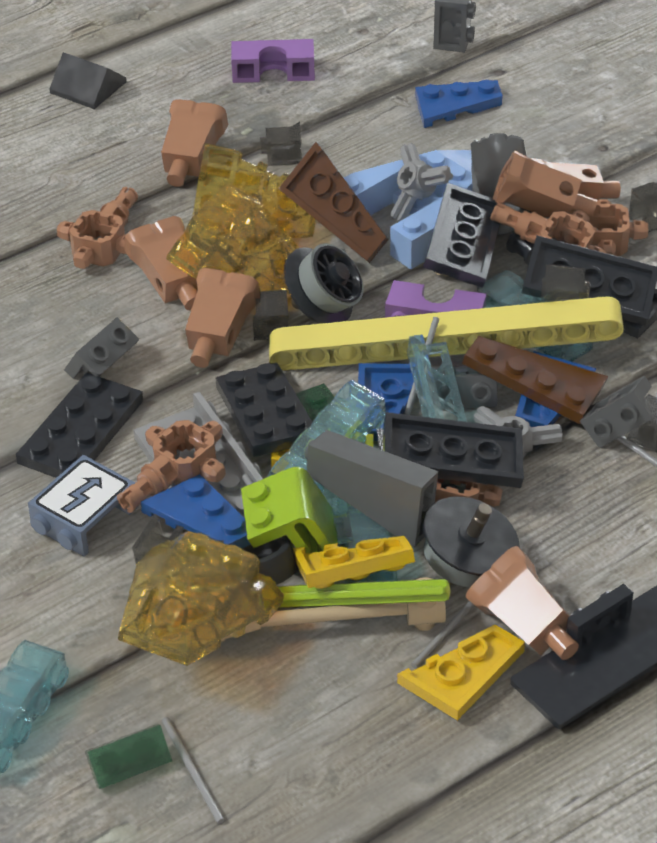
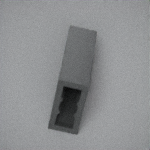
(374, 482)

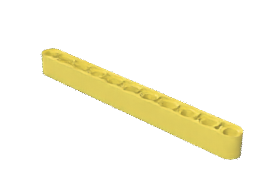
(389, 337)

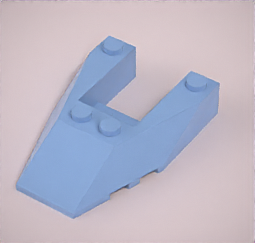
(379, 188)

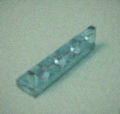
(426, 376)

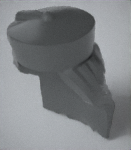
(487, 162)

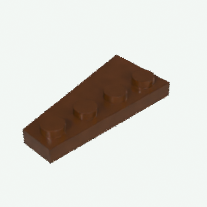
(330, 200)
(543, 379)

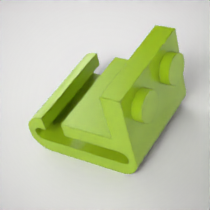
(288, 506)

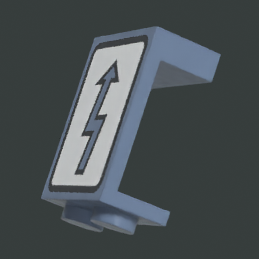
(77, 503)

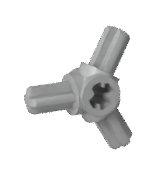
(416, 181)
(530, 435)

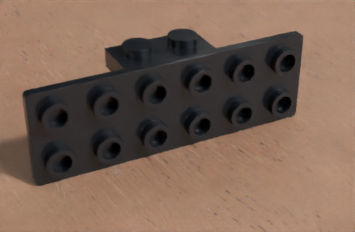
(614, 650)

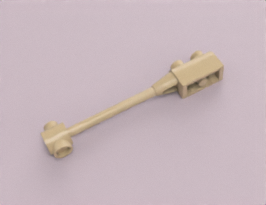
(421, 614)

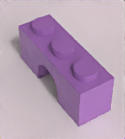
(292, 56)
(409, 299)

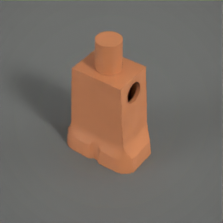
(188, 131)
(592, 181)
(540, 188)
(149, 249)
(219, 313)
(523, 603)

